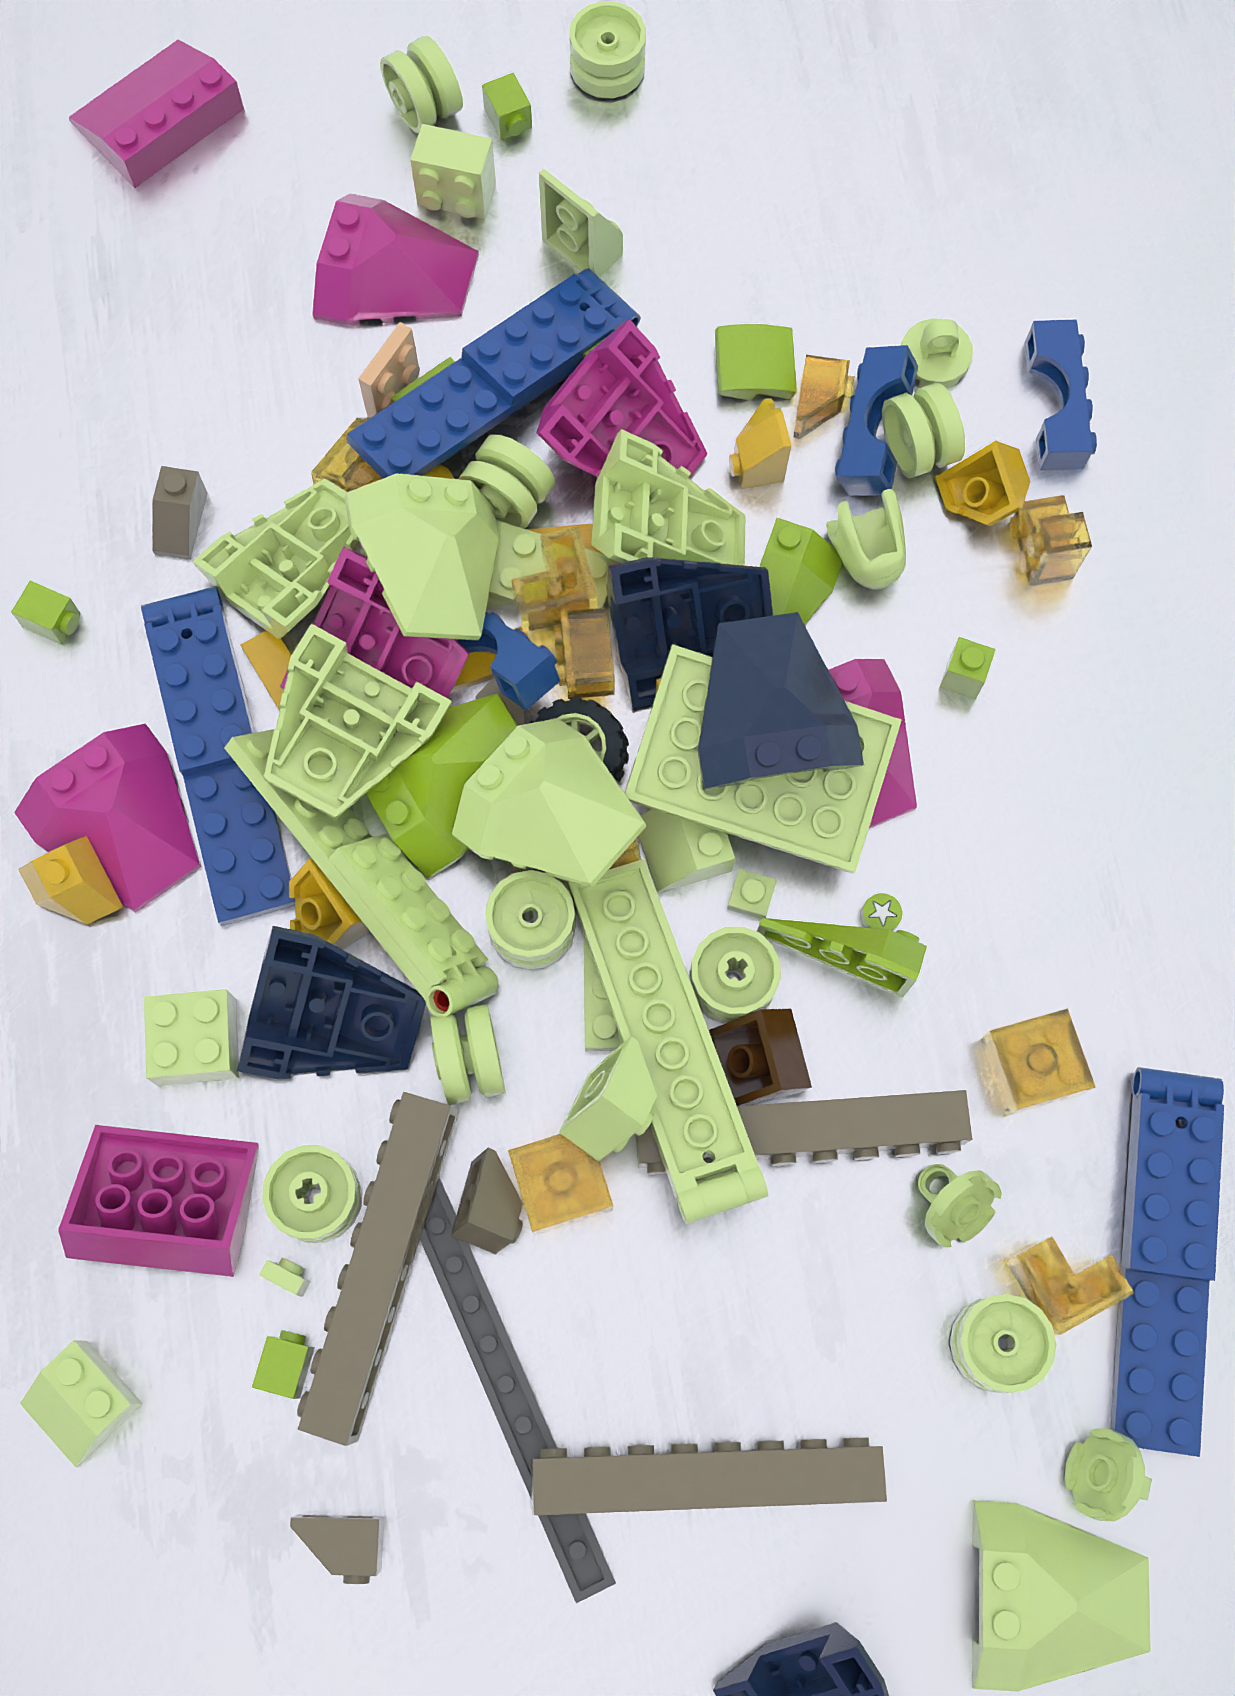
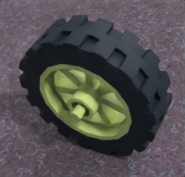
(591, 713)

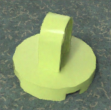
(940, 351)
(961, 1206)
(1106, 1475)

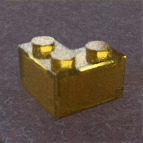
(1050, 540)
(563, 585)
(585, 653)
(1065, 1294)

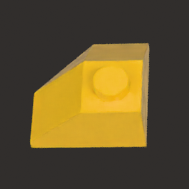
(761, 448)
(986, 484)
(71, 882)
(322, 908)

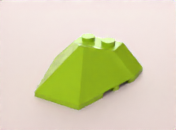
(425, 790)

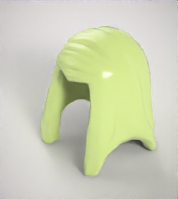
(872, 544)

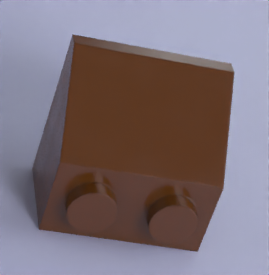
(761, 1056)

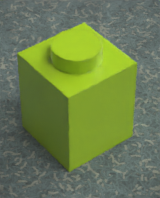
(507, 106)
(46, 612)
(967, 668)
(283, 1365)

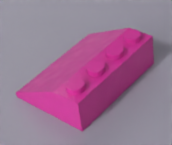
(159, 111)
(160, 1201)

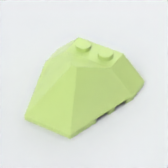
(658, 512)
(430, 549)
(282, 561)
(344, 725)
(547, 806)
(1052, 1599)

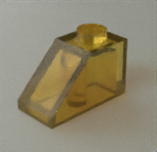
(822, 392)

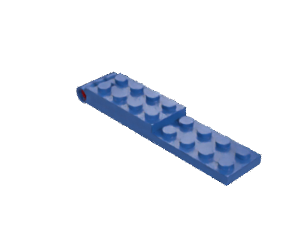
(492, 377)
(203, 712)
(1168, 1259)

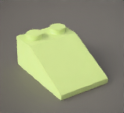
(576, 228)

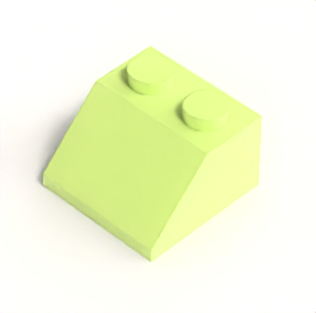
(683, 851)
(612, 1103)
(79, 1401)

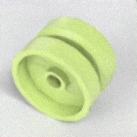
(607, 49)
(421, 83)
(923, 430)
(510, 479)
(520, 899)
(739, 952)
(467, 1054)
(288, 1188)
(1028, 1338)

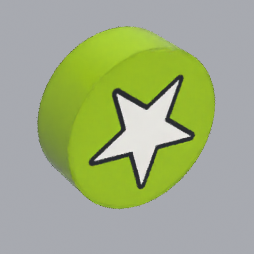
(881, 912)

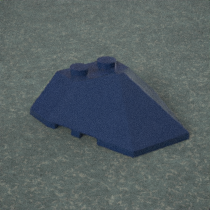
(676, 604)
(772, 706)
(326, 1012)
(807, 1664)

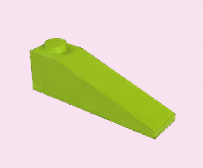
(799, 569)
(871, 954)

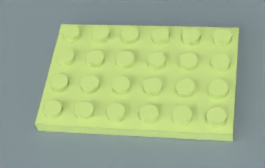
(799, 813)

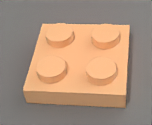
(389, 370)

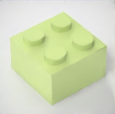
(453, 171)
(191, 1037)

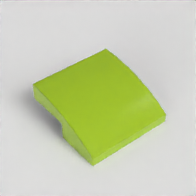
(755, 361)

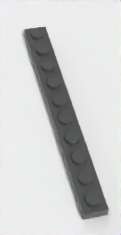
(508, 1390)

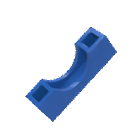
(1056, 355)
(867, 462)
(520, 666)

